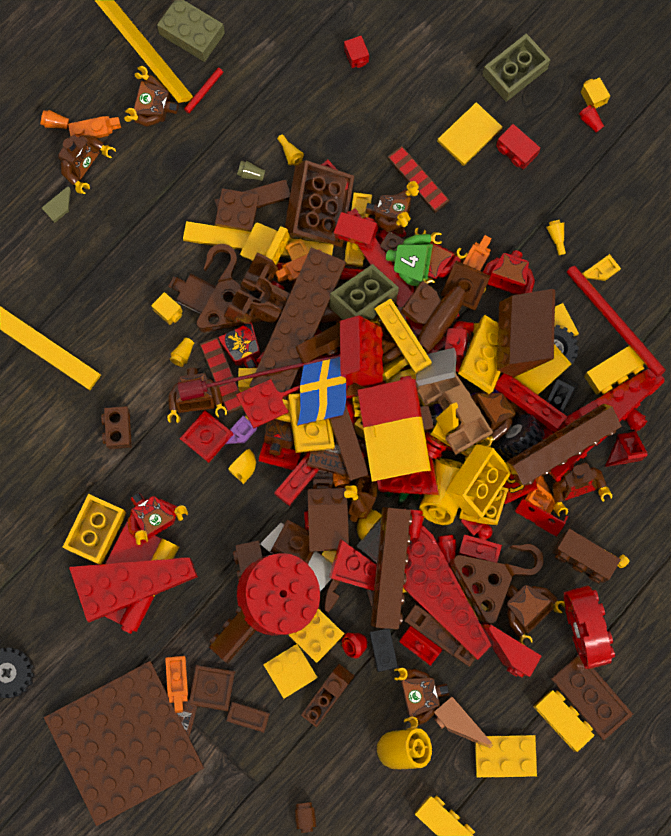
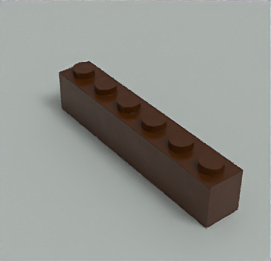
(564, 444)
(391, 568)

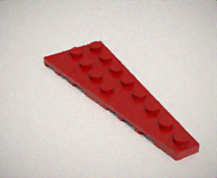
(622, 399)

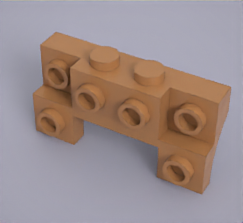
(471, 426)

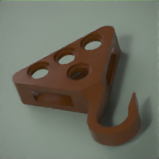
(226, 286)
(502, 573)

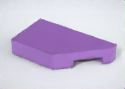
(242, 431)

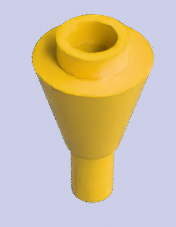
(292, 154)
(556, 232)

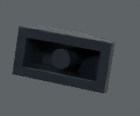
(562, 393)

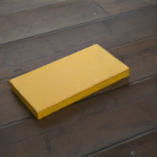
(481, 358)

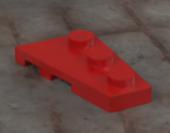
(412, 484)
(353, 567)

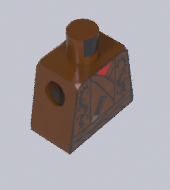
(278, 435)

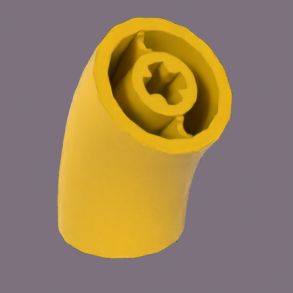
(442, 508)
(405, 749)

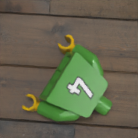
(414, 258)

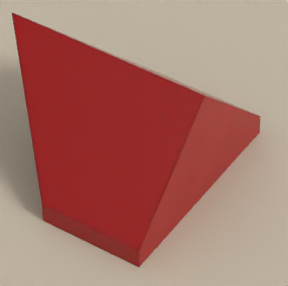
(627, 449)

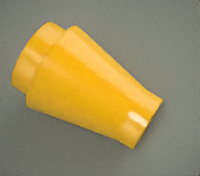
(182, 352)

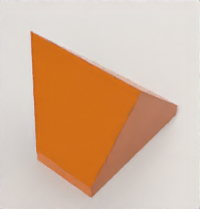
(542, 496)

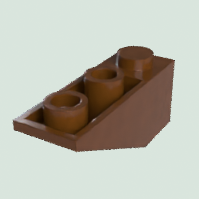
(327, 695)

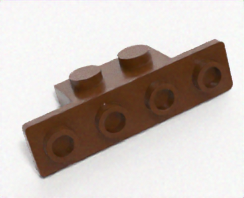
(320, 344)

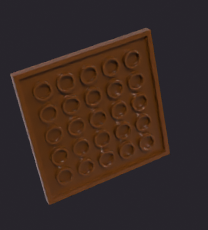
(123, 743)

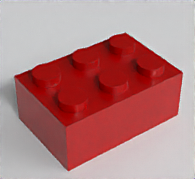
(361, 351)

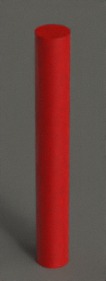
(204, 89)

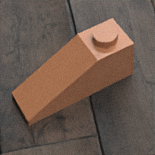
(458, 722)

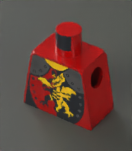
(241, 346)

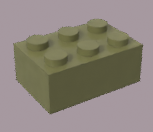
(191, 29)
(516, 67)
(363, 294)

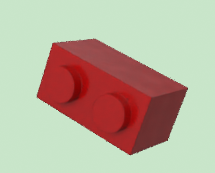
(518, 147)
(356, 229)

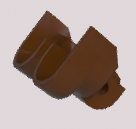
(272, 298)

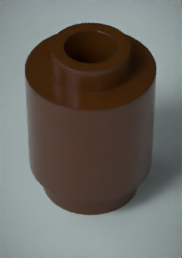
(305, 817)

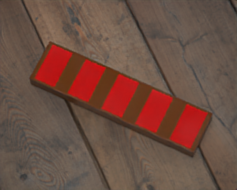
(413, 172)
(221, 371)

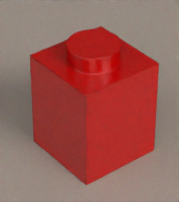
(356, 52)

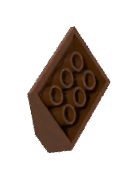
(317, 202)
(526, 331)

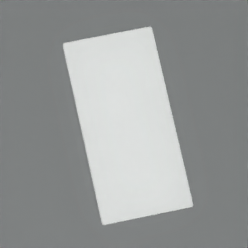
(317, 563)

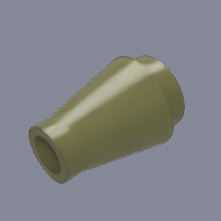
(250, 171)

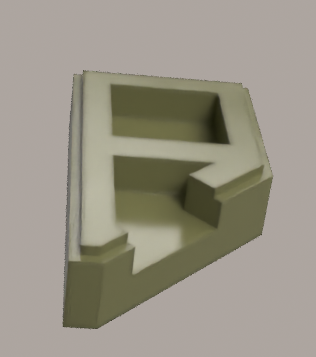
(58, 205)

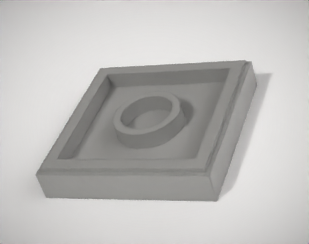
(442, 367)

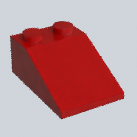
(513, 654)

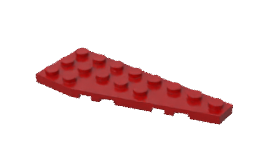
(439, 593)

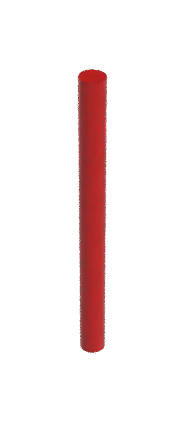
(614, 319)

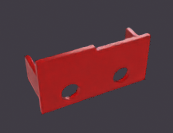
(540, 517)

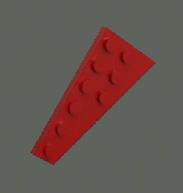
(119, 585)

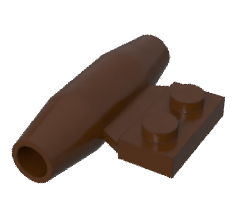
(435, 314)

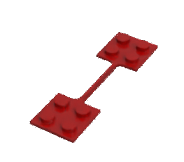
(265, 403)

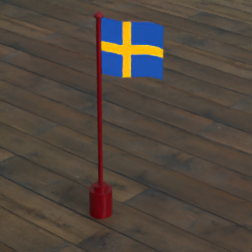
(320, 388)

